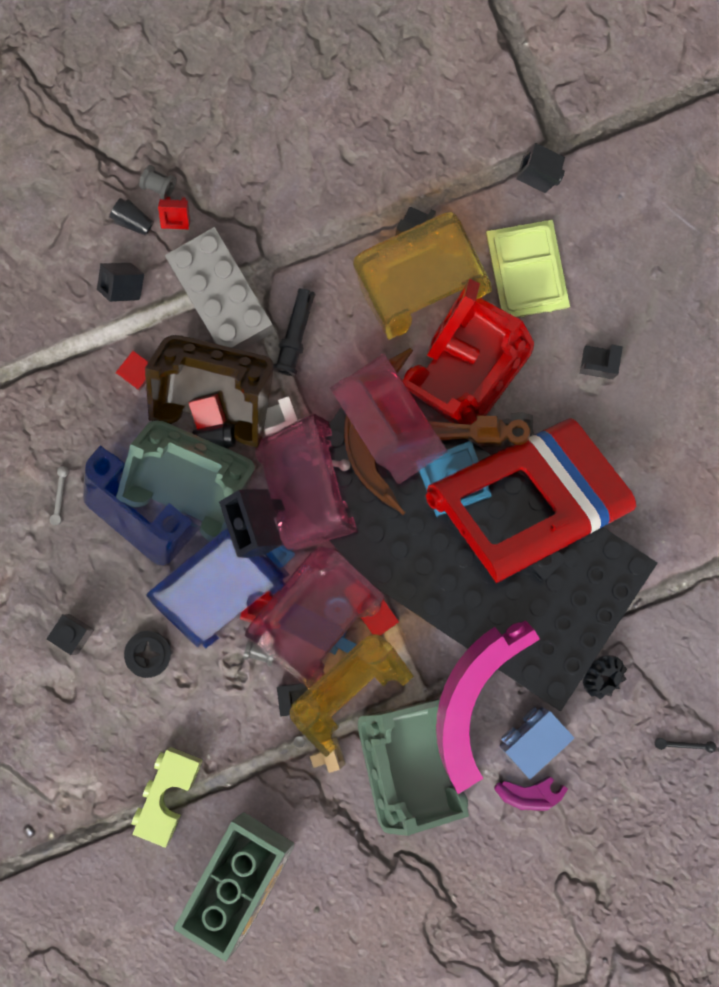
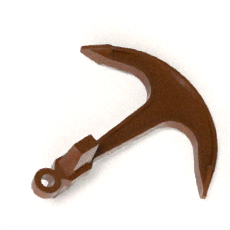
(486, 431)

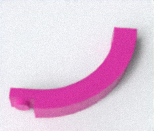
(461, 694)

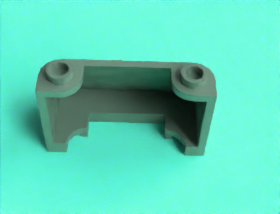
(185, 472)
(407, 771)

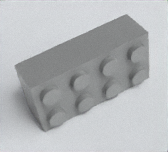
(219, 291)

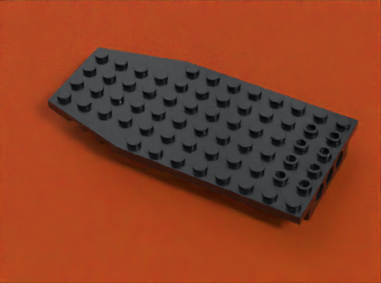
(441, 579)

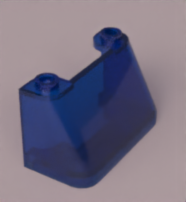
(215, 589)

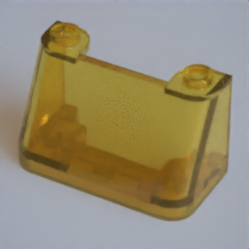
(418, 271)
(367, 660)

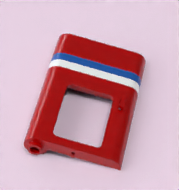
(567, 473)

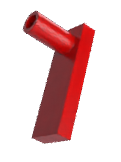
(443, 338)

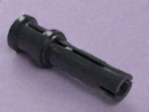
(291, 345)

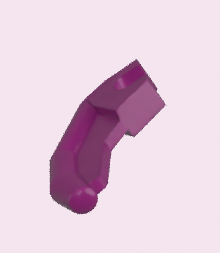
(534, 797)

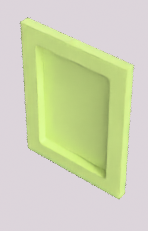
(528, 269)

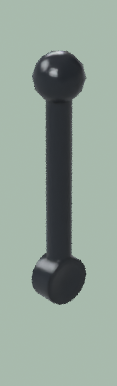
(661, 744)

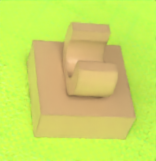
(333, 761)

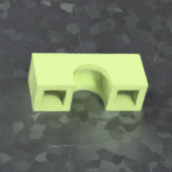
(155, 820)

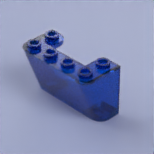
(152, 539)

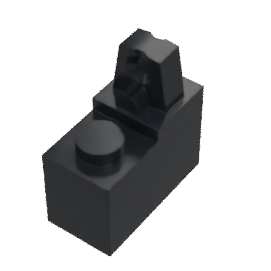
(251, 521)

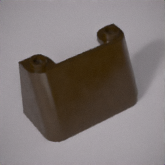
(195, 369)

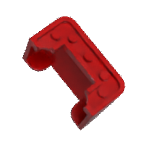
(468, 390)

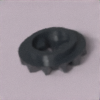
(138, 664)
(605, 665)

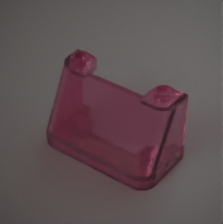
(303, 476)
(313, 614)

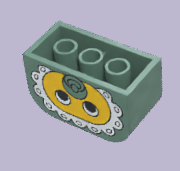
(234, 886)

